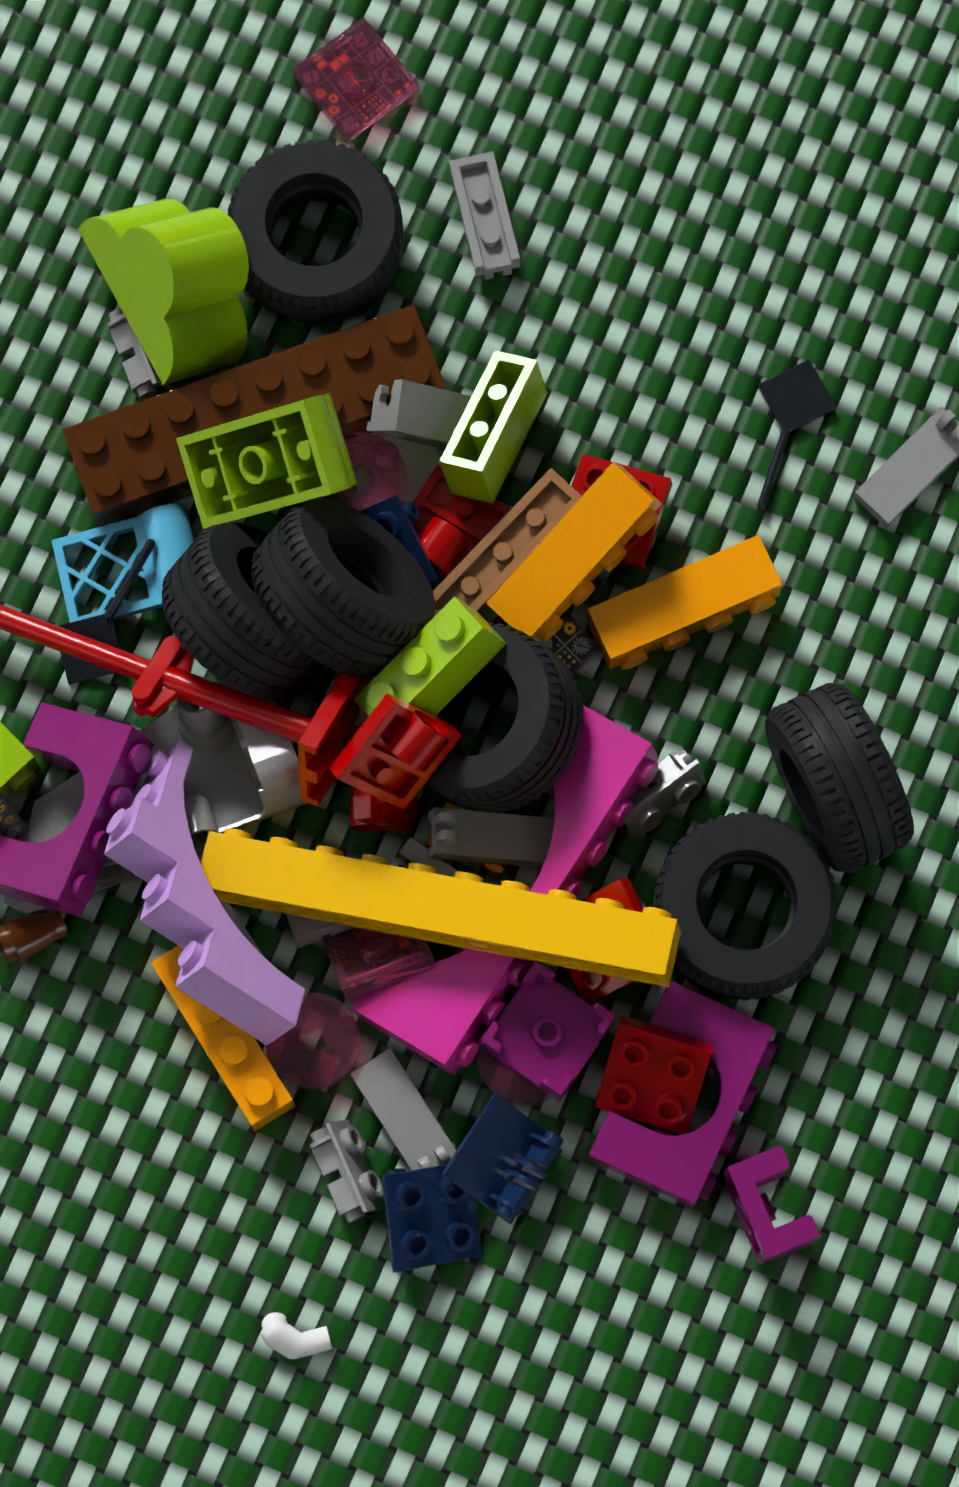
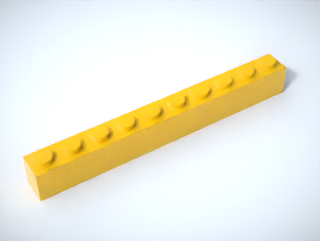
(441, 907)

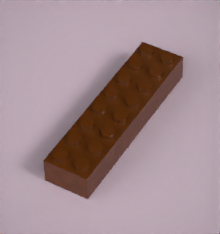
(132, 454)

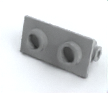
(137, 368)
(676, 782)
(341, 1149)

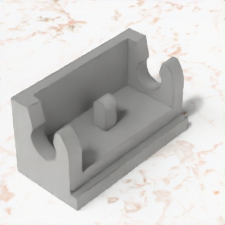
(417, 413)

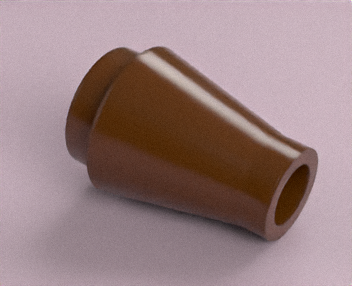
(30, 934)

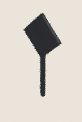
(795, 400)
(102, 626)

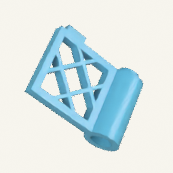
(165, 524)

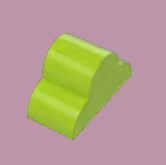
(175, 283)
(267, 461)

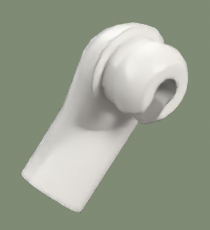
(290, 1341)

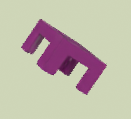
(547, 1032)
(757, 1212)

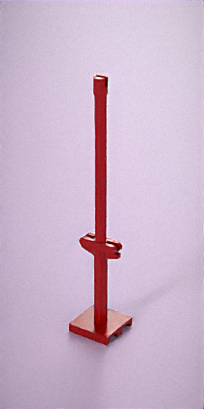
(170, 677)

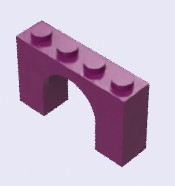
(111, 760)
(682, 1163)

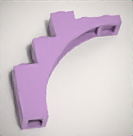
(216, 958)

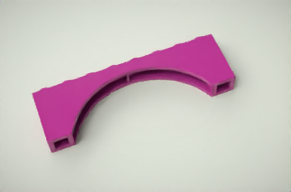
(450, 1006)

